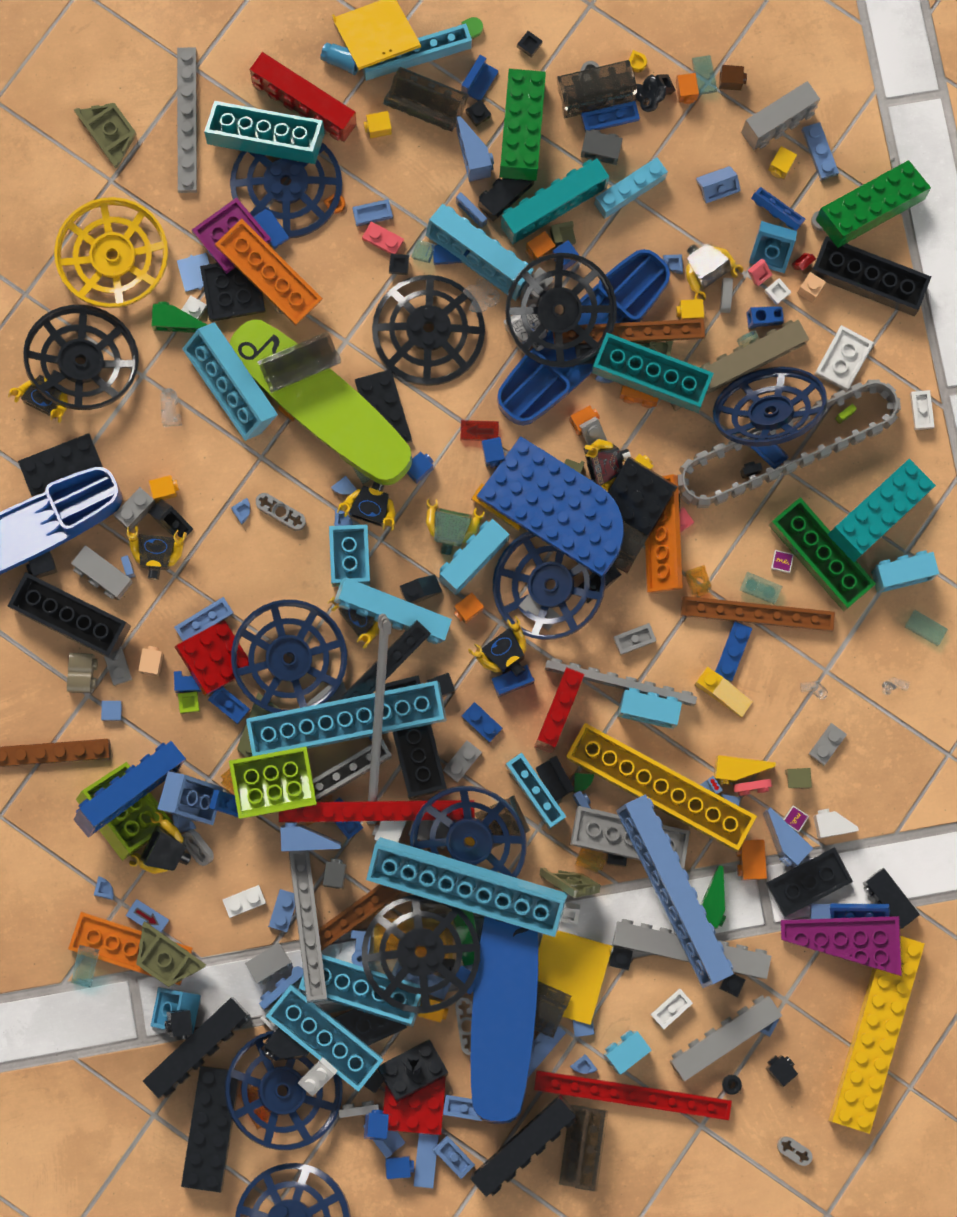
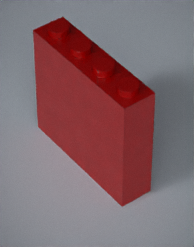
(559, 710)

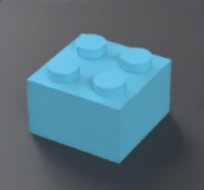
(627, 1051)

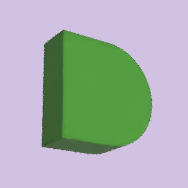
(474, 26)

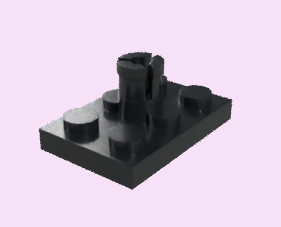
(412, 1070)

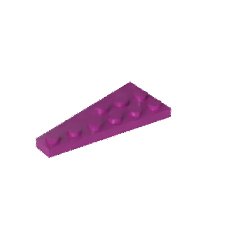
(860, 940)

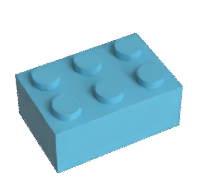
(349, 554)
(905, 571)
(650, 708)

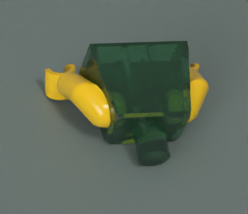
(451, 526)

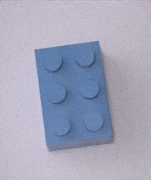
(188, 798)

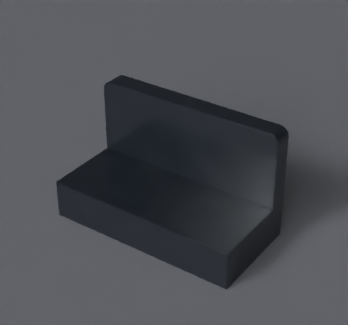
(555, 778)

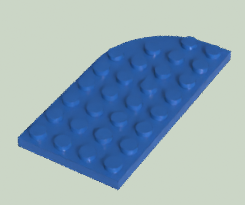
(557, 506)

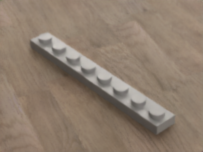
(187, 119)
(613, 680)
(307, 926)

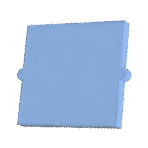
(191, 272)

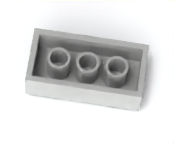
(780, 116)

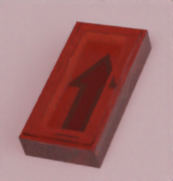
(479, 430)

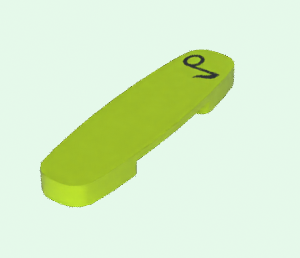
(328, 408)

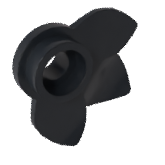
(650, 92)

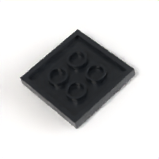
(230, 293)
(641, 495)

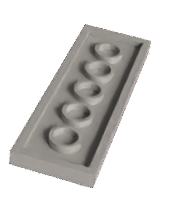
(606, 834)

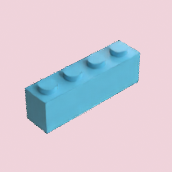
(630, 187)
(535, 790)

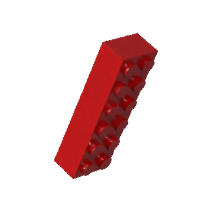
(302, 96)

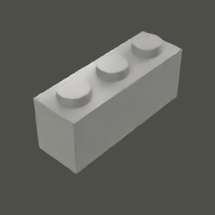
(101, 573)

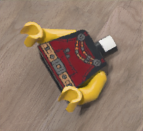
(604, 462)

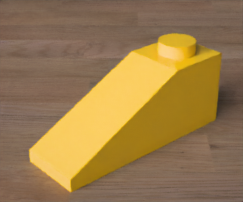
(723, 692)
(733, 769)

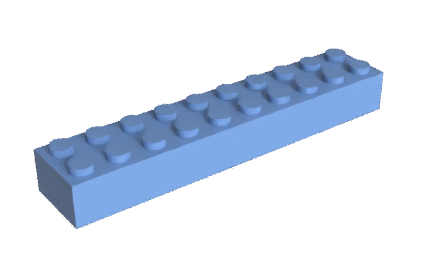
(674, 891)

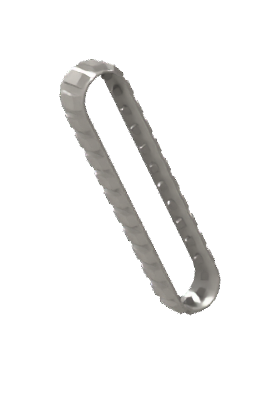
(874, 429)

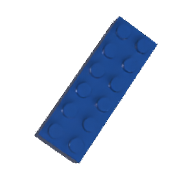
(128, 789)

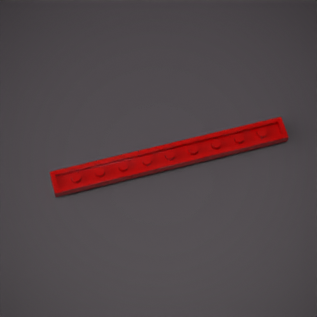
(368, 811)
(632, 1095)

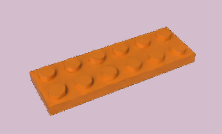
(268, 272)
(664, 548)
(114, 941)

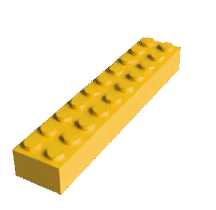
(666, 788)
(875, 1041)

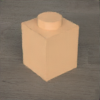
(811, 287)
(151, 661)

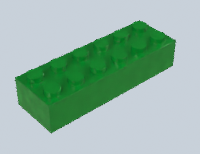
(522, 124)
(873, 203)
(820, 555)

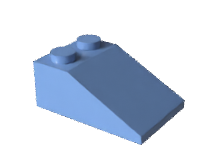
(474, 152)
(300, 838)
(787, 841)

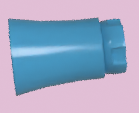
(339, 57)

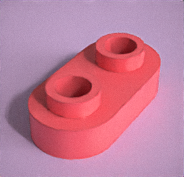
(745, 788)

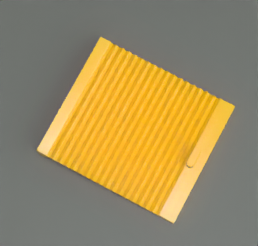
(376, 33)
(575, 968)

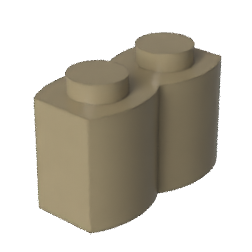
(80, 673)

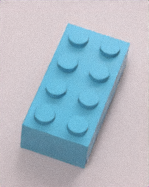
(474, 556)

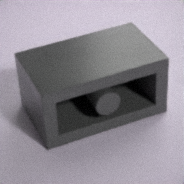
(601, 146)
(334, 874)

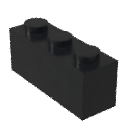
(502, 196)
(886, 891)

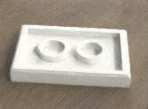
(844, 358)

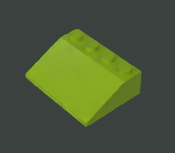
(272, 782)
(132, 827)

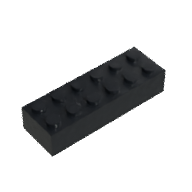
(871, 276)
(69, 616)
(418, 753)
(196, 1047)
(209, 1131)
(523, 1145)

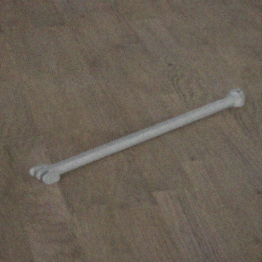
(385, 629)

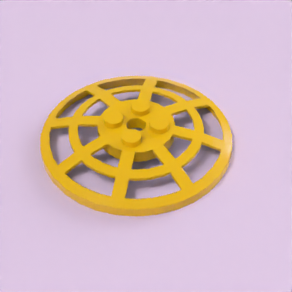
(110, 242)

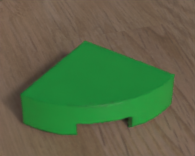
(582, 781)

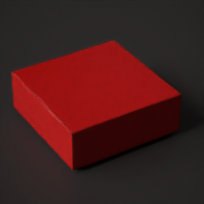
(803, 261)

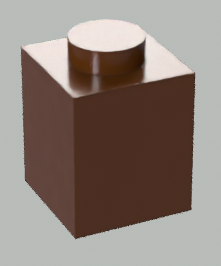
(732, 77)

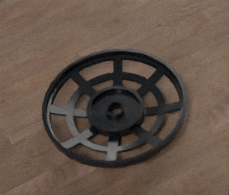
(571, 314)
(427, 340)
(80, 348)
(420, 966)

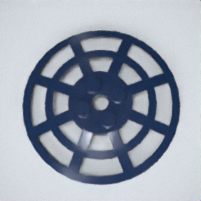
(289, 193)
(780, 407)
(538, 591)
(288, 644)
(471, 828)
(279, 1104)
(293, 1207)

